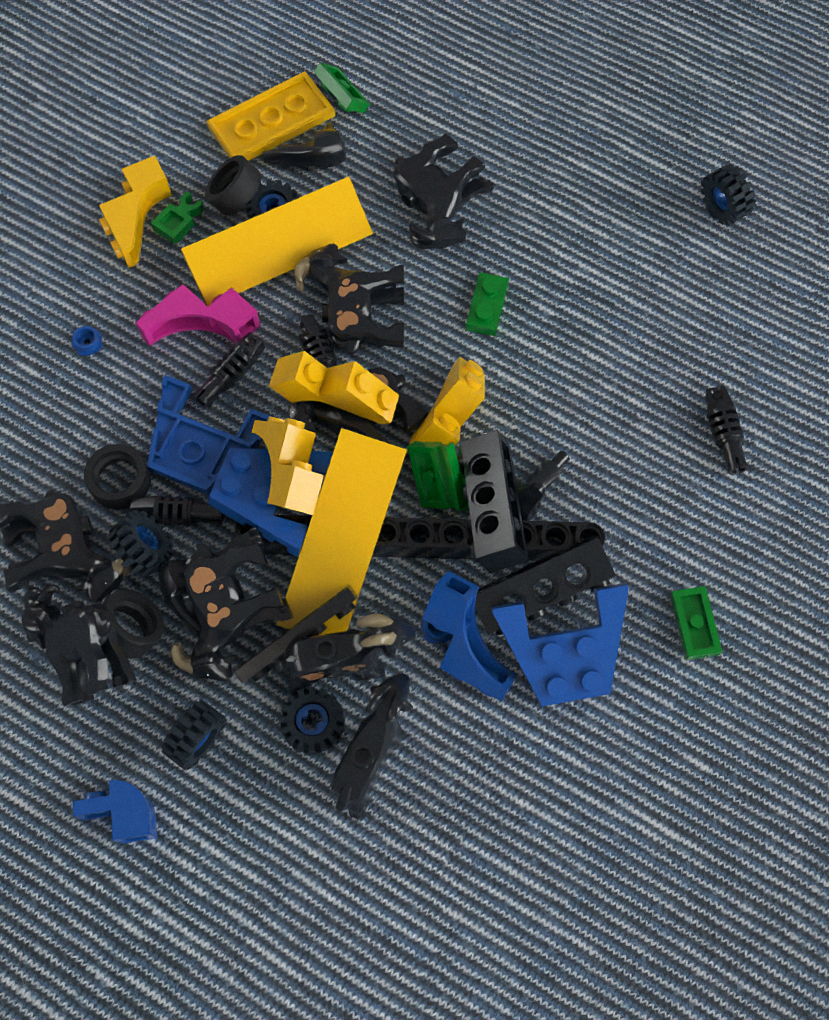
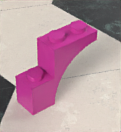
(183, 311)

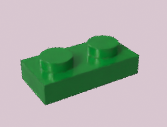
(341, 87)
(487, 304)
(695, 623)

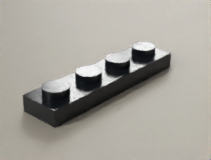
(310, 626)

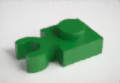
(177, 221)

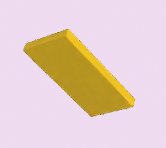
(271, 117)

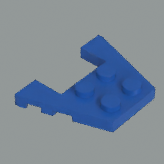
(189, 449)
(244, 490)
(572, 661)

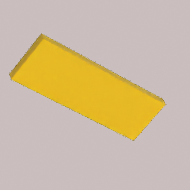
(276, 240)
(344, 526)

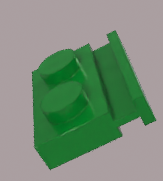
(437, 475)

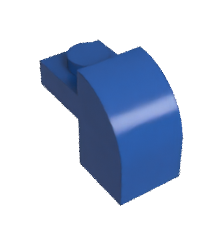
(130, 811)

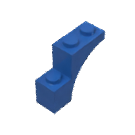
(467, 656)

